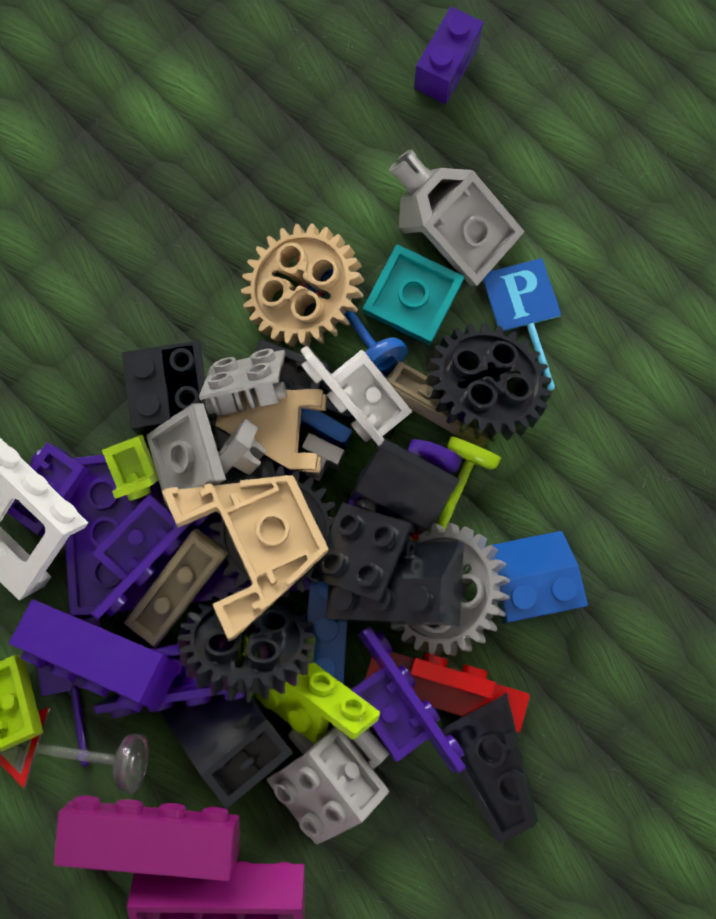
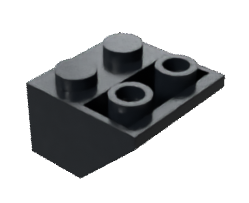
(162, 383)

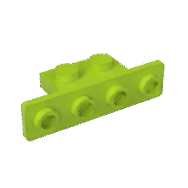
(320, 701)

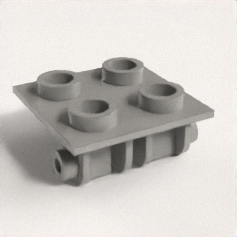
(232, 376)

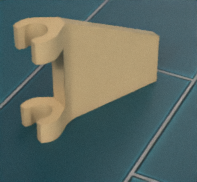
(280, 427)

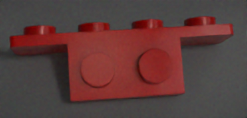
(453, 689)

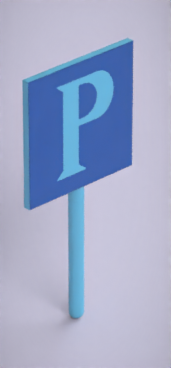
(521, 298)

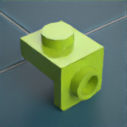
(131, 468)

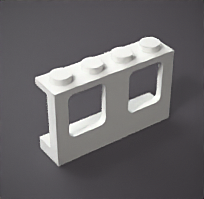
(18, 570)

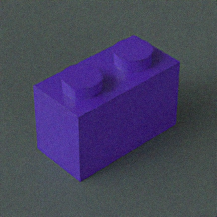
(448, 55)

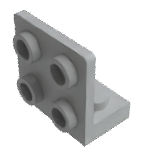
(329, 787)

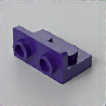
(62, 475)

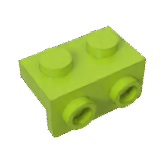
(17, 704)

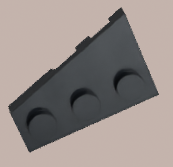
(495, 767)

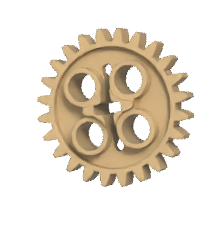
(286, 316)

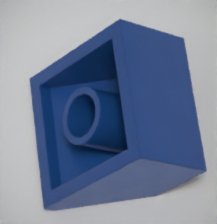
(541, 577)

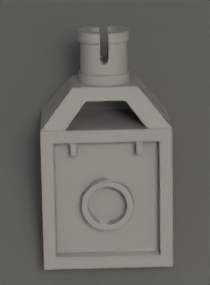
(455, 215)

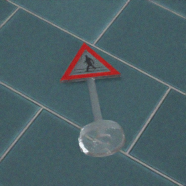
(128, 762)

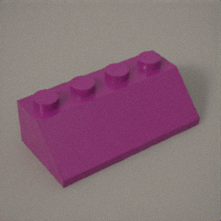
(147, 838)
(251, 893)

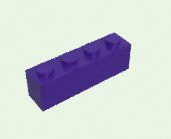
(95, 655)

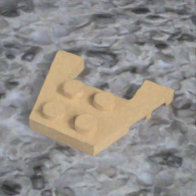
(269, 531)

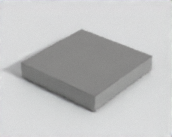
(186, 451)

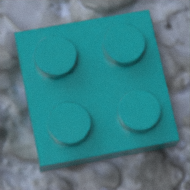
(413, 294)

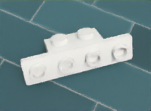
(362, 391)

